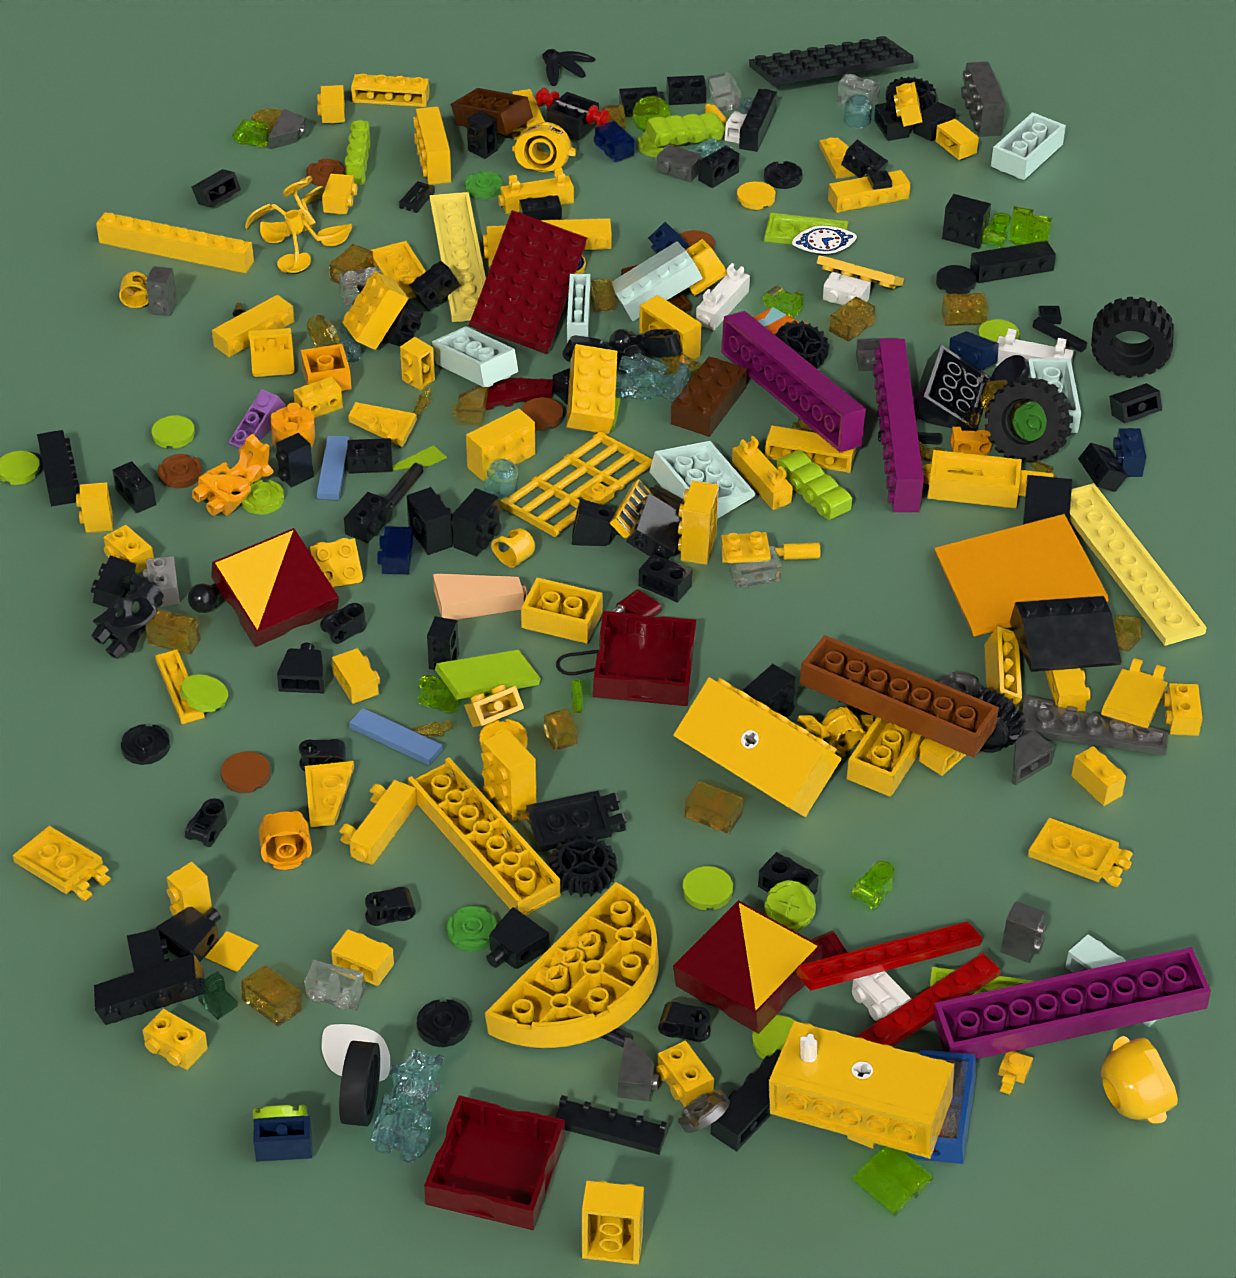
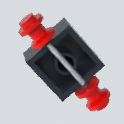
(572, 112)

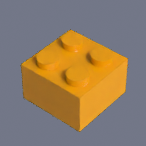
(326, 362)

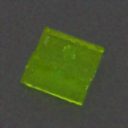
(1028, 227)
(892, 1179)

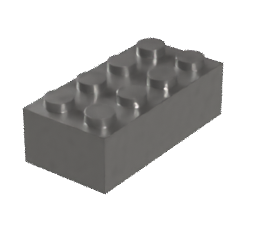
(983, 99)

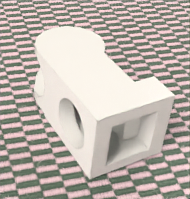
(733, 126)

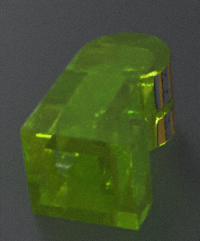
(784, 301)

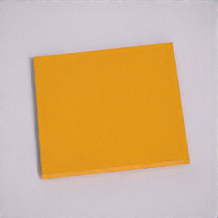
(1016, 566)

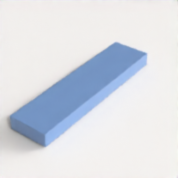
(333, 468)
(396, 736)

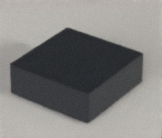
(879, 180)
(1050, 314)

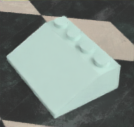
(660, 275)
(700, 462)

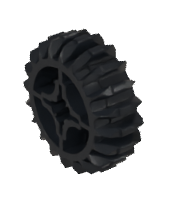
(925, 91)
(805, 341)
(1007, 711)
(582, 859)

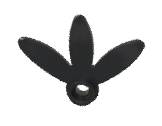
(553, 58)

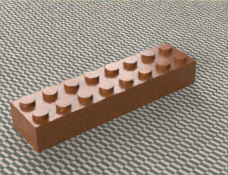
(899, 696)

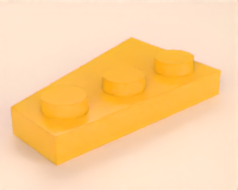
(834, 152)
(383, 421)
(326, 791)

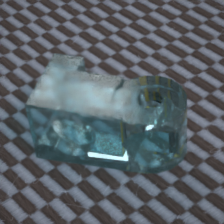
(351, 347)

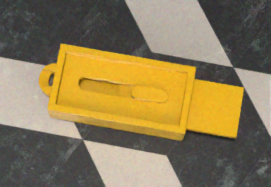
(976, 479)

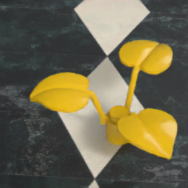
(293, 188)
(277, 231)

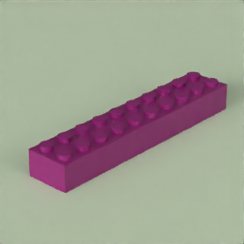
(793, 381)
(899, 426)
(1072, 1005)

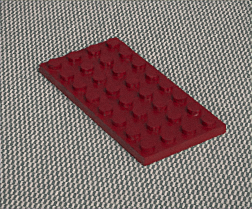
(528, 282)

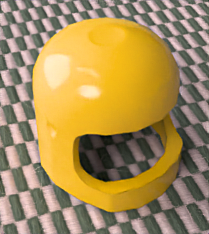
(133, 290)
(521, 547)

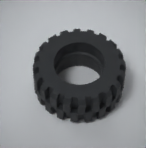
(1132, 358)
(1056, 415)

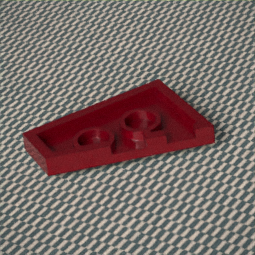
(516, 390)

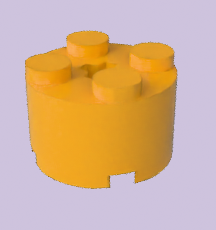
(292, 420)
(284, 839)

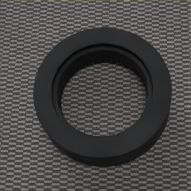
(359, 1083)

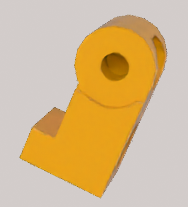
(970, 441)

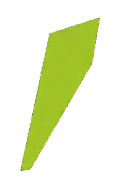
(425, 457)

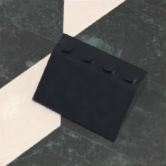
(950, 391)
(1066, 633)

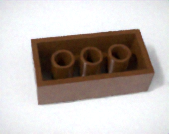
(509, 109)
(708, 396)

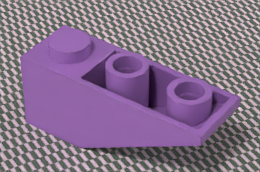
(258, 418)

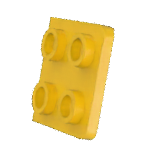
(271, 352)
(745, 547)
(338, 561)

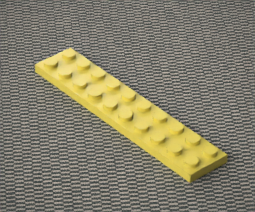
(459, 251)
(1133, 567)

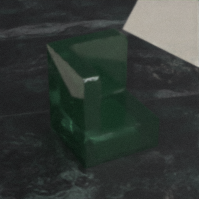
(217, 999)

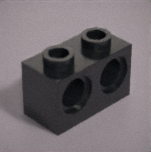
(686, 90)
(630, 96)
(889, 123)
(863, 160)
(718, 166)
(1102, 467)
(134, 487)
(665, 578)
(442, 641)
(783, 868)

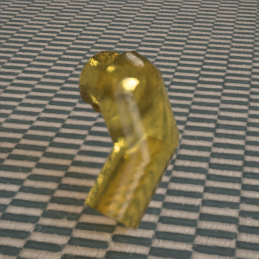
(927, 453)

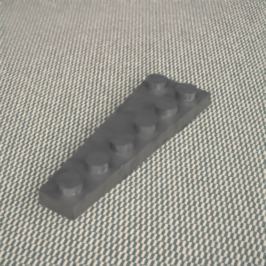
(1080, 728)

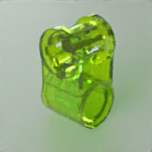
(252, 133)
(997, 230)
(438, 695)
(874, 884)

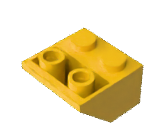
(708, 266)

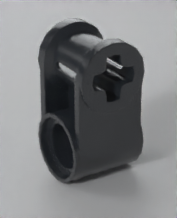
(345, 622)
(322, 752)
(207, 822)
(391, 905)
(682, 1020)

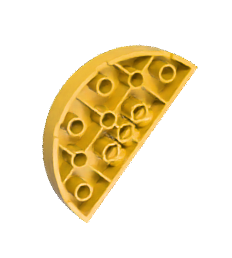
(585, 980)

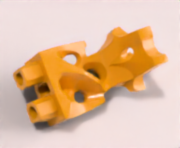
(219, 488)

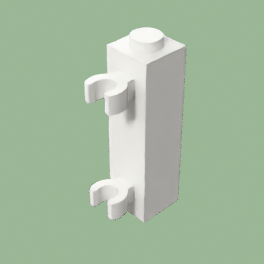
(723, 298)
(1010, 346)

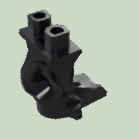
(404, 325)
(121, 628)

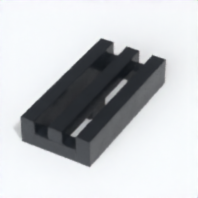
(420, 197)

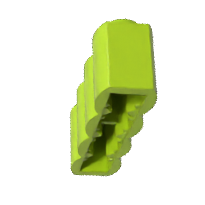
(684, 129)
(358, 151)
(815, 486)

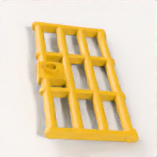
(590, 490)

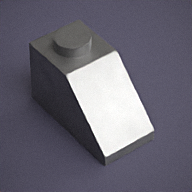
(287, 129)
(1030, 756)
(636, 1073)

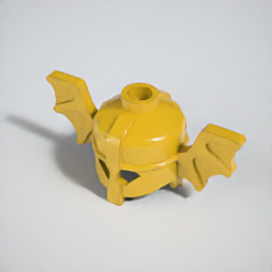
(839, 727)

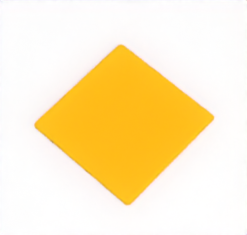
(231, 951)

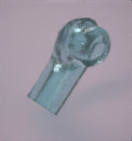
(745, 106)

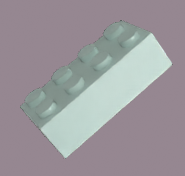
(1028, 146)
(475, 356)
(1060, 373)

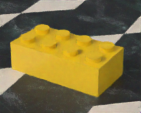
(432, 145)
(592, 389)
(883, 757)

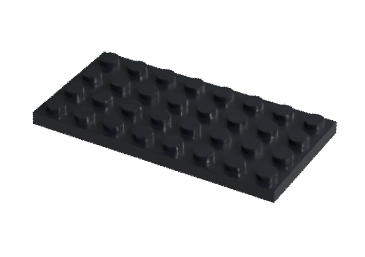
(830, 60)

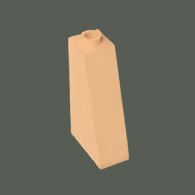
(477, 595)

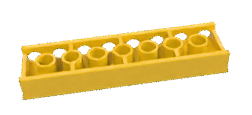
(485, 840)

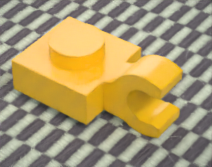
(1014, 1068)

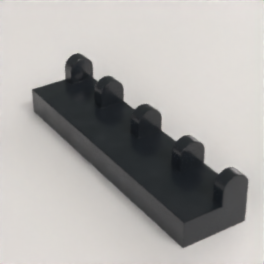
(612, 1126)

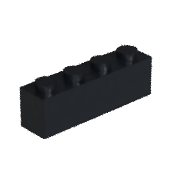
(758, 120)
(1013, 261)
(58, 468)
(149, 989)
(747, 1107)

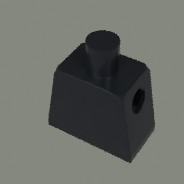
(592, 524)
(301, 670)
(190, 932)
(516, 940)

